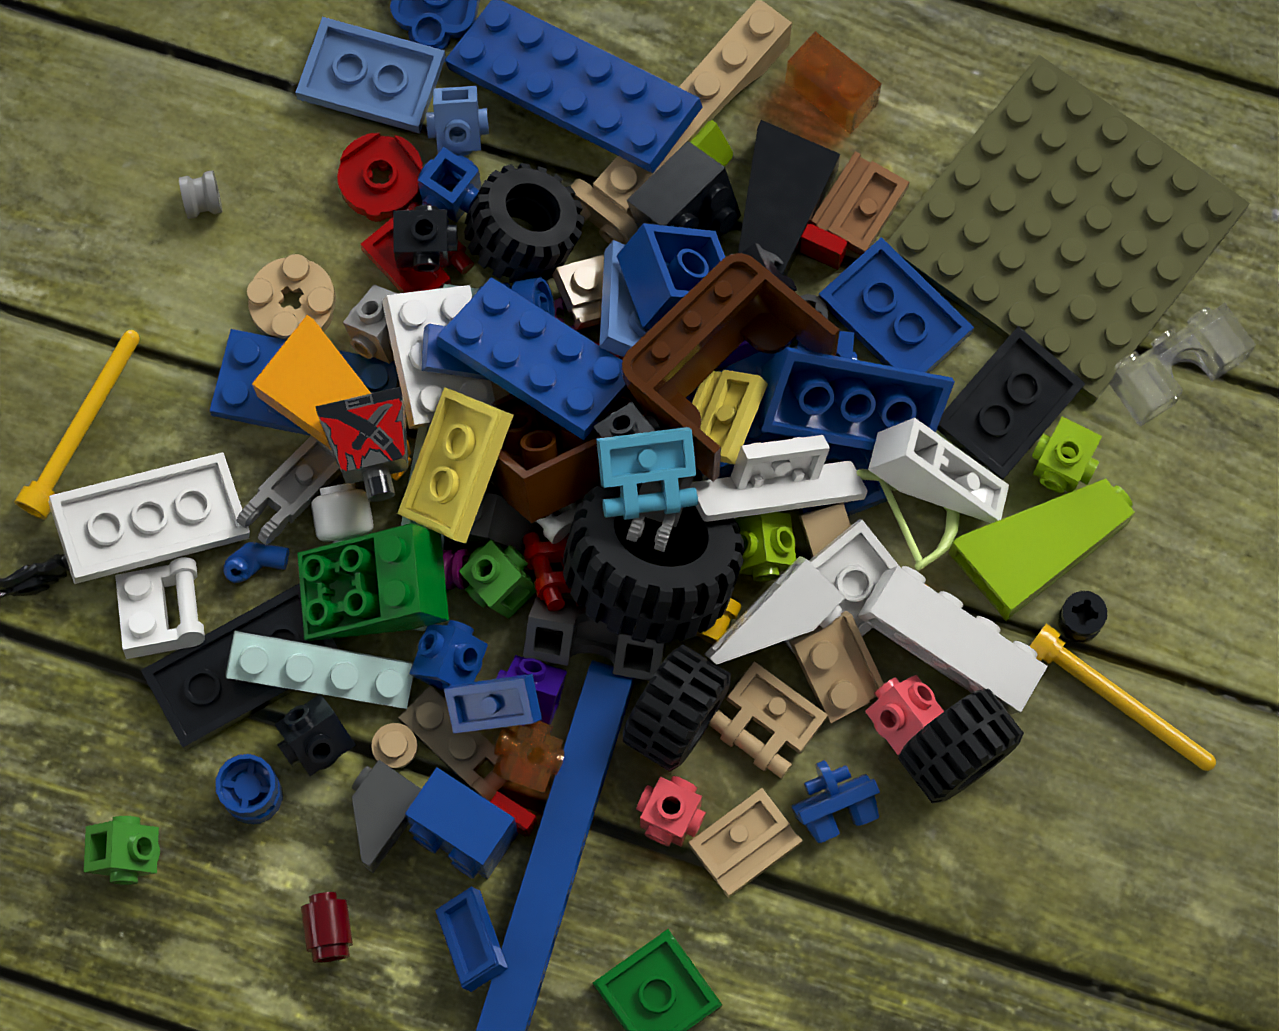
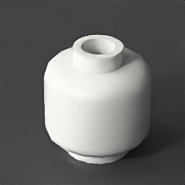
(341, 513)

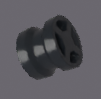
(1079, 625)

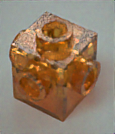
(535, 768)

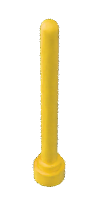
(36, 496)
(1050, 648)

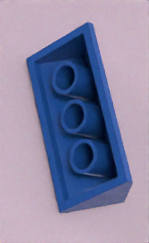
(846, 397)

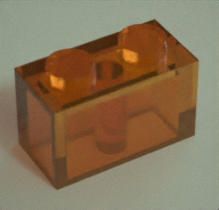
(832, 82)

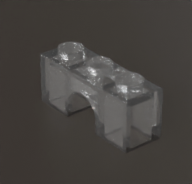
(1210, 341)

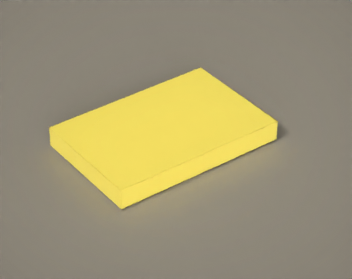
(455, 465)

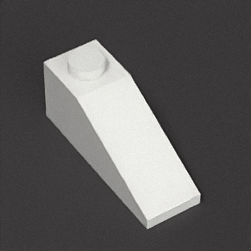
(936, 471)
(787, 609)

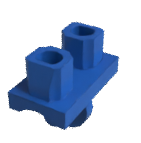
(853, 794)

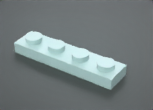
(319, 670)

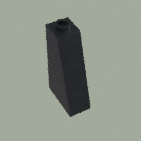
(784, 191)

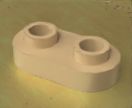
(603, 213)

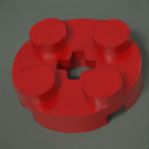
(381, 152)

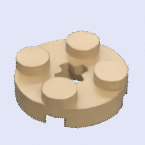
(284, 276)

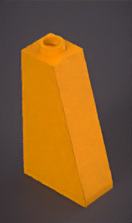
(306, 375)

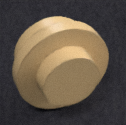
(394, 745)

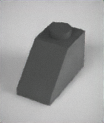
(499, 523)
(380, 811)

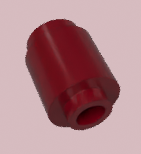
(327, 927)

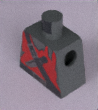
(368, 439)

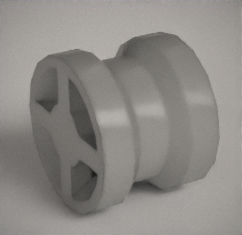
(200, 194)

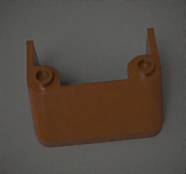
(727, 307)

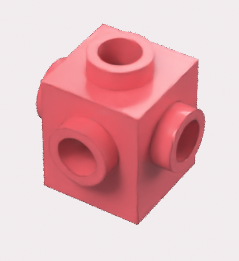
(903, 710)
(665, 827)

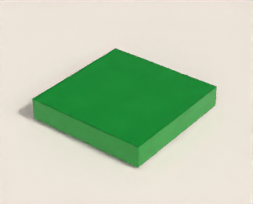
(657, 989)

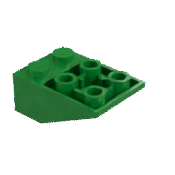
(373, 584)

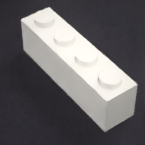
(951, 639)

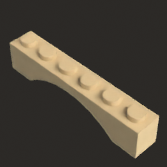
(728, 68)

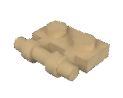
(775, 708)

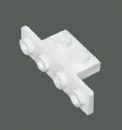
(779, 478)

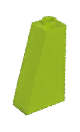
(1036, 547)

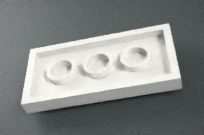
(148, 517)

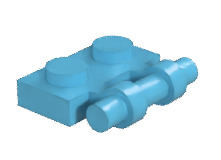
(643, 459)

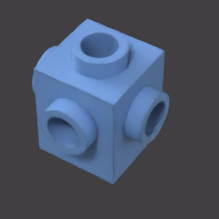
(457, 120)

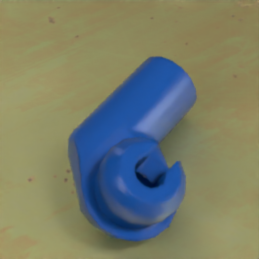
(253, 557)

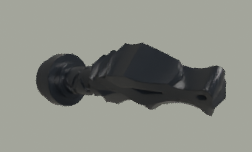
(34, 577)

